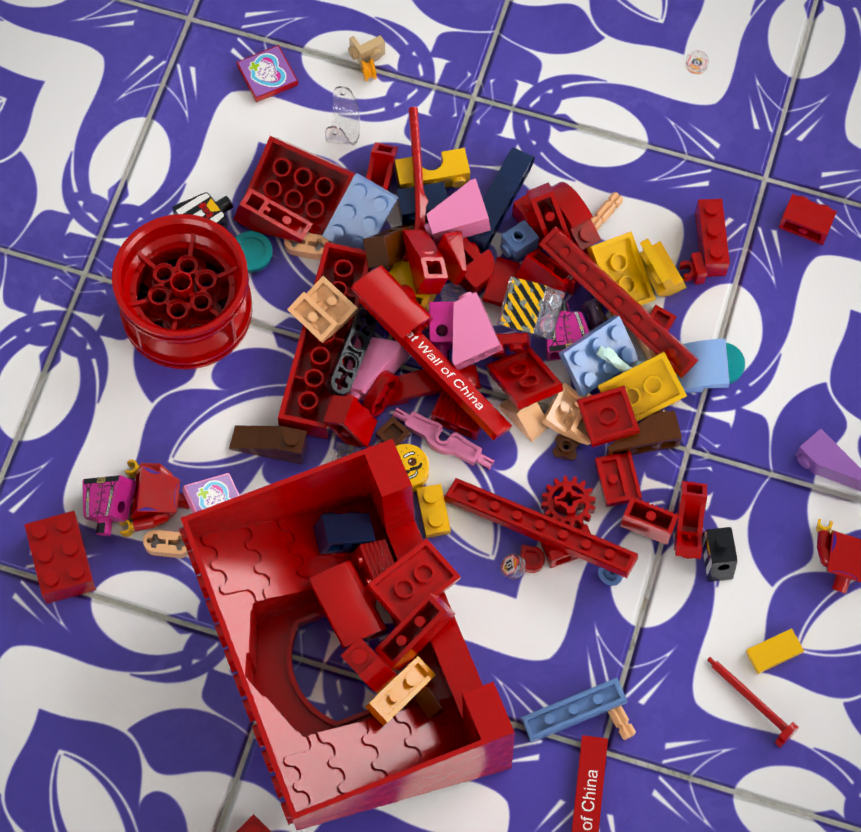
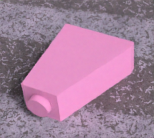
(459, 212)
(472, 332)
(379, 356)

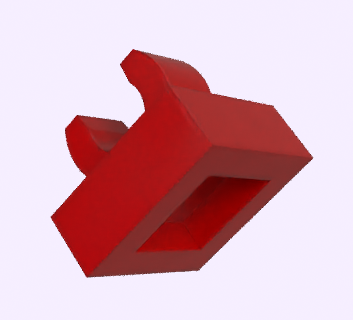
(696, 267)

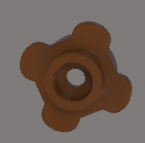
(565, 454)

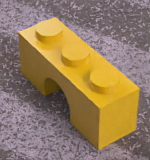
(453, 170)

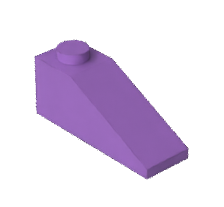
(829, 461)

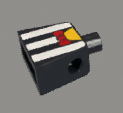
(205, 206)
(719, 550)

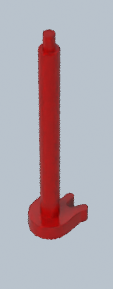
(787, 730)

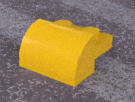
(660, 269)

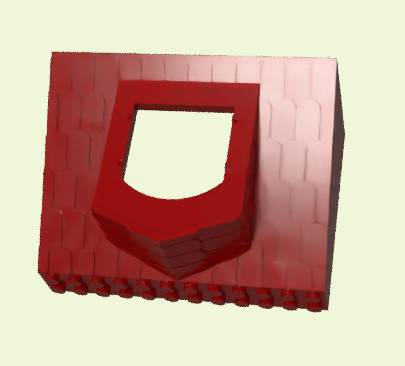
(257, 571)

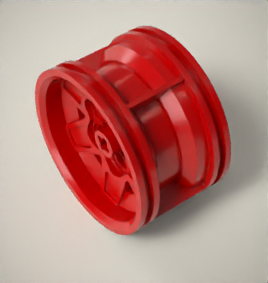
(198, 335)

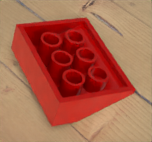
(301, 182)

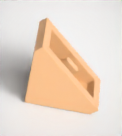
(526, 419)

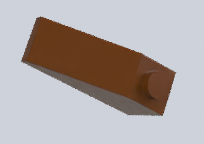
(386, 247)
(656, 433)
(270, 442)

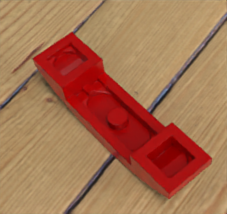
(421, 384)

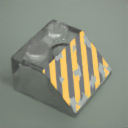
(530, 308)

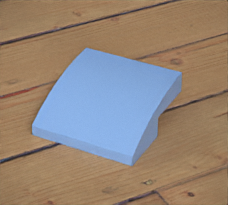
(710, 370)

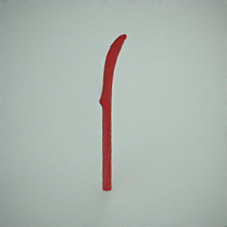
(420, 198)

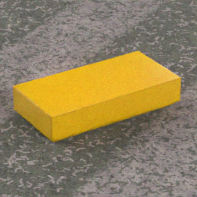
(774, 651)

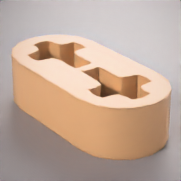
(307, 247)
(165, 550)

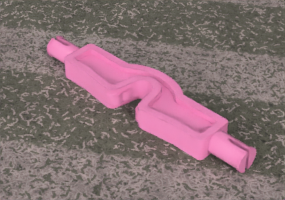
(454, 445)

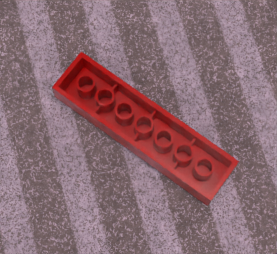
(306, 392)

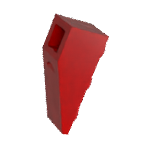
(425, 262)

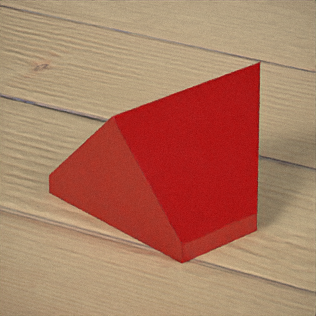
(452, 250)

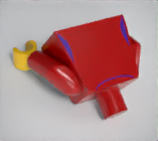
(154, 497)
(839, 555)

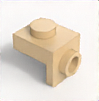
(372, 49)

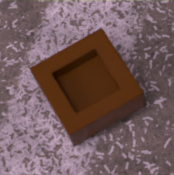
(393, 430)

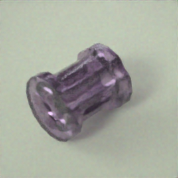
(593, 313)

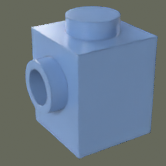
(519, 241)

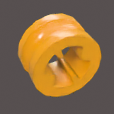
(368, 70)

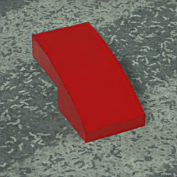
(499, 280)

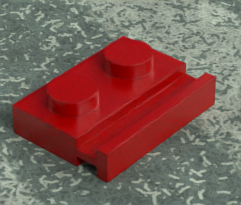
(617, 478)

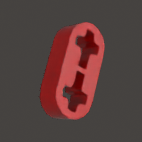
(381, 392)

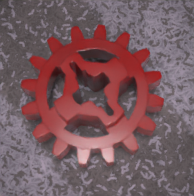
(569, 492)

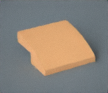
(323, 309)
(565, 417)

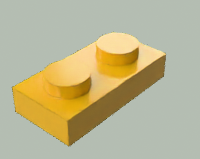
(433, 511)

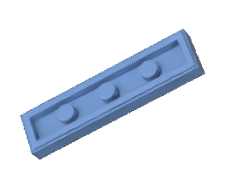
(574, 710)

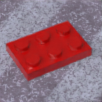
(524, 378)
(411, 579)

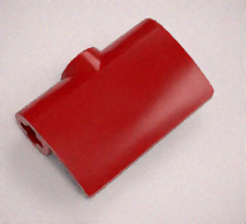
(392, 302)
(347, 604)

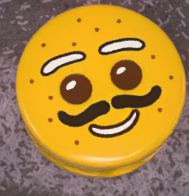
(415, 463)

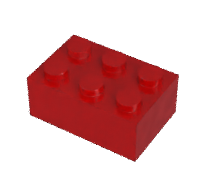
(60, 557)

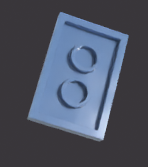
(360, 213)
(585, 366)

